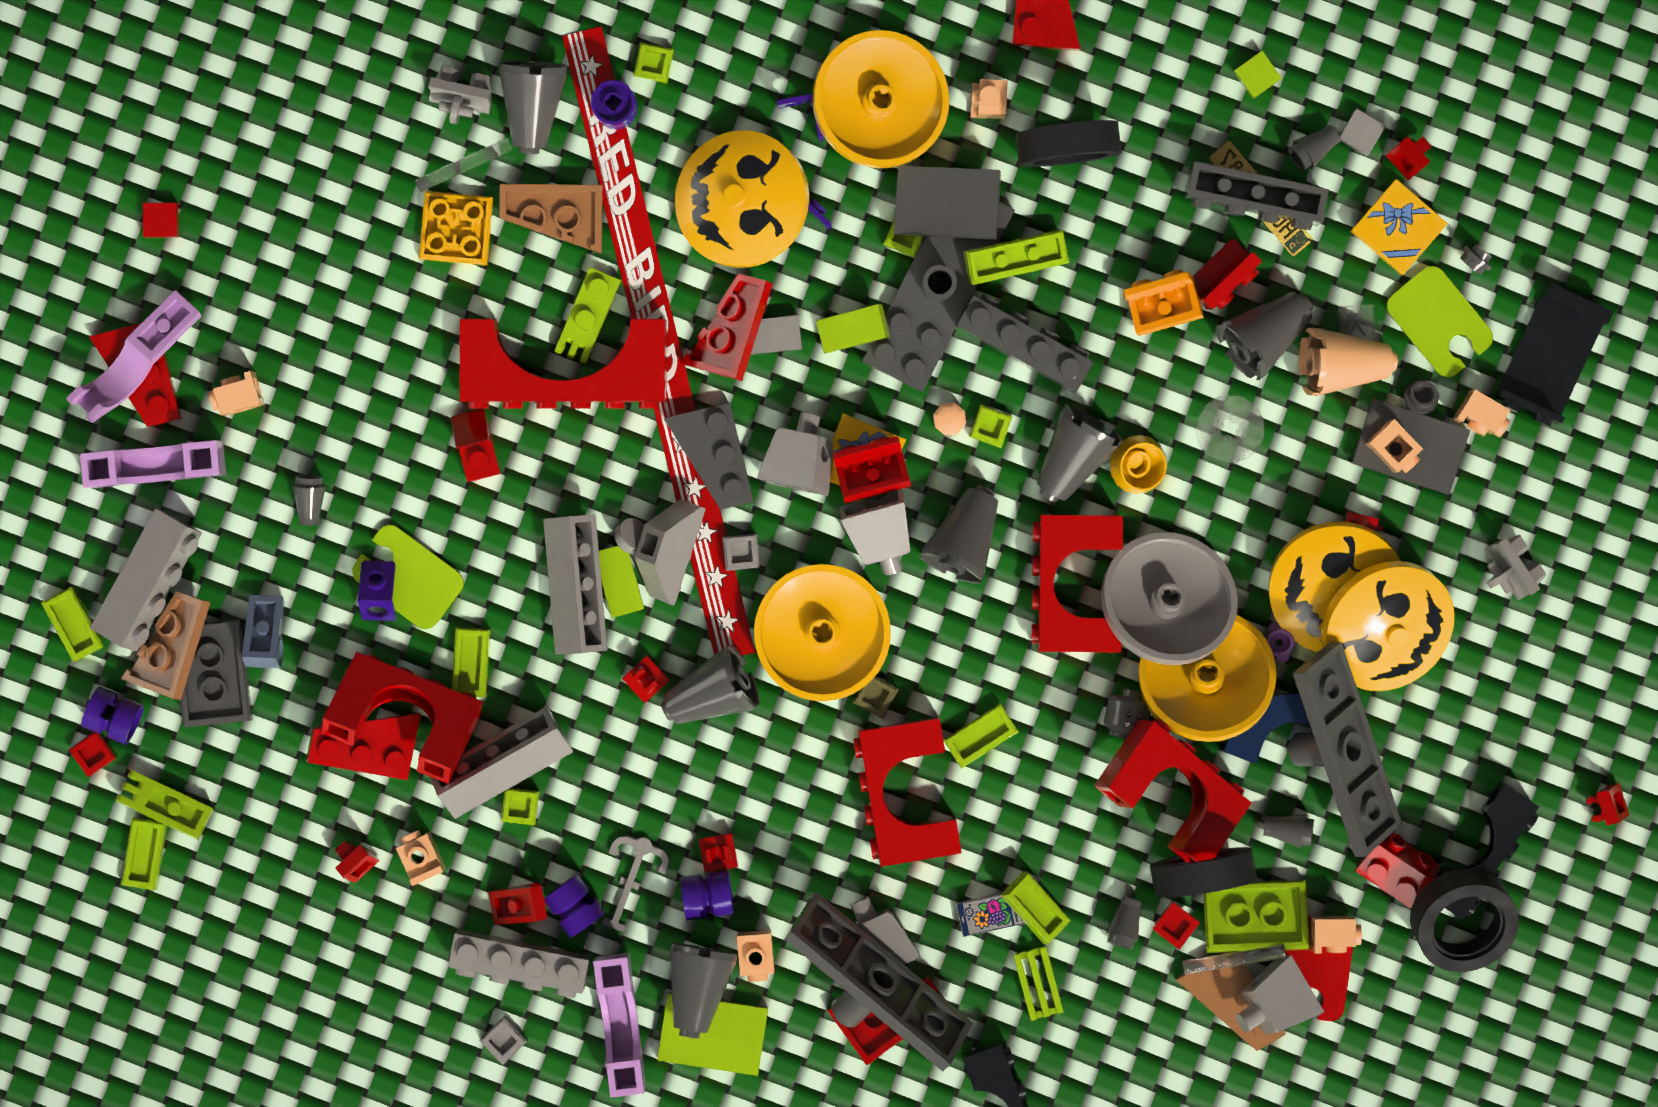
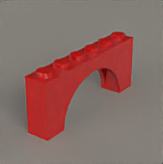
(632, 376)

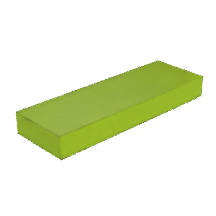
(1016, 257)

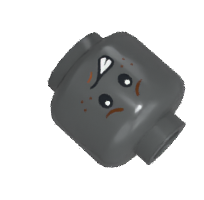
(1125, 712)

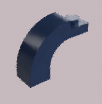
(1282, 710)

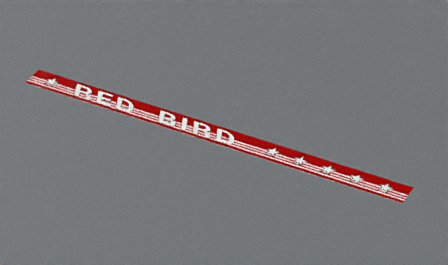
(649, 300)

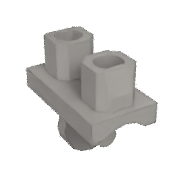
(460, 98)
(1509, 569)

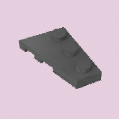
(715, 452)

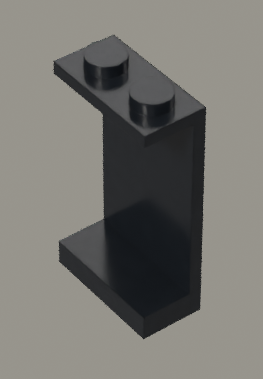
(1551, 354)

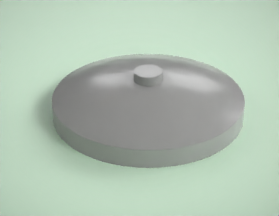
(1169, 598)

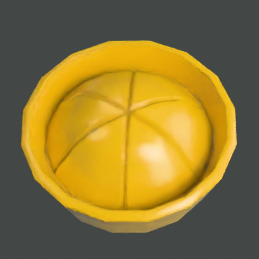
(1128, 460)

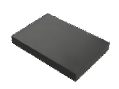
(947, 202)
(1441, 445)
(218, 678)

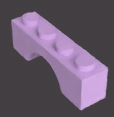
(152, 464)
(620, 1025)

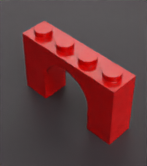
(1057, 539)
(373, 683)
(1215, 802)
(897, 839)

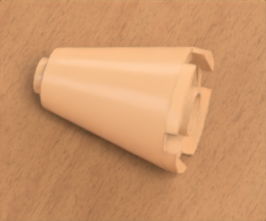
(1342, 361)

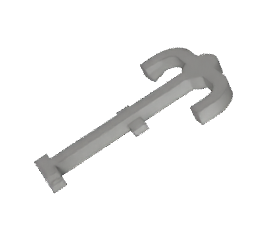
(642, 847)

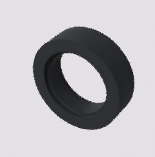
(1068, 143)
(1227, 870)
(1476, 952)

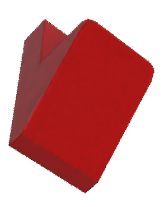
(475, 445)
(518, 904)

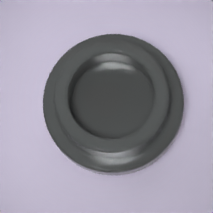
(1476, 259)
(1421, 397)

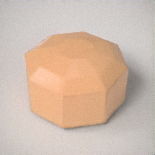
(949, 418)

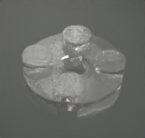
(1224, 448)

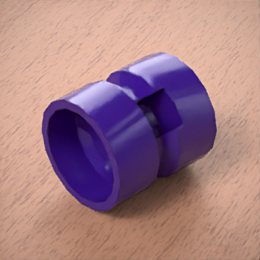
(614, 104)
(123, 720)
(707, 895)
(574, 905)

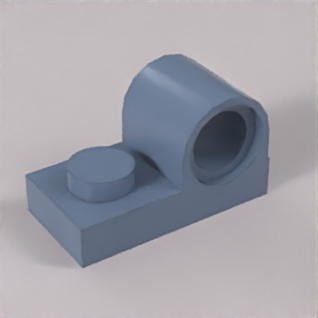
(263, 632)

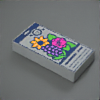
(986, 915)

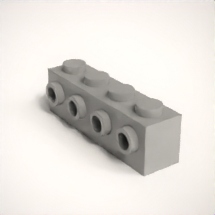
(146, 580)
(575, 584)
(503, 762)
(520, 962)

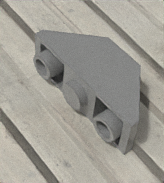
(667, 548)

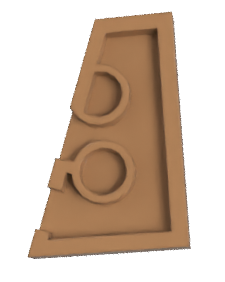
(558, 211)
(170, 652)
(1221, 994)

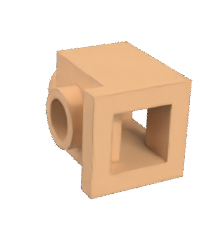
(989, 99)
(237, 394)
(1482, 414)
(1409, 448)
(432, 863)
(1334, 933)
(755, 942)

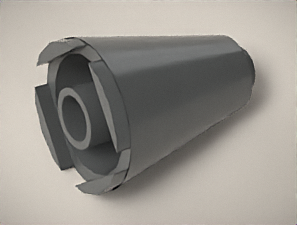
(531, 100)
(1264, 333)
(1074, 453)
(964, 536)
(713, 690)
(698, 985)

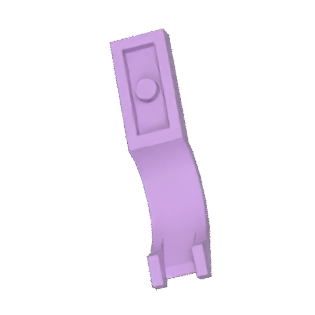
(137, 357)

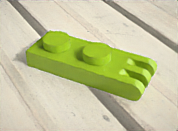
(588, 314)
(165, 805)

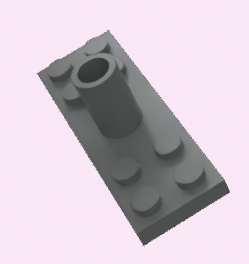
(925, 320)
(1345, 747)
(877, 983)

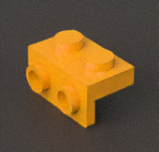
(1163, 302)

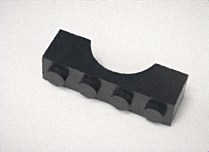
(1507, 817)
(991, 1072)

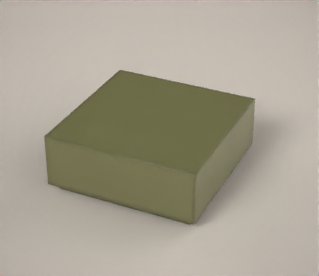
(876, 697)

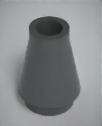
(1311, 149)
(309, 498)
(1290, 829)
(1125, 924)

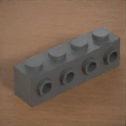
(1256, 194)
(1024, 344)

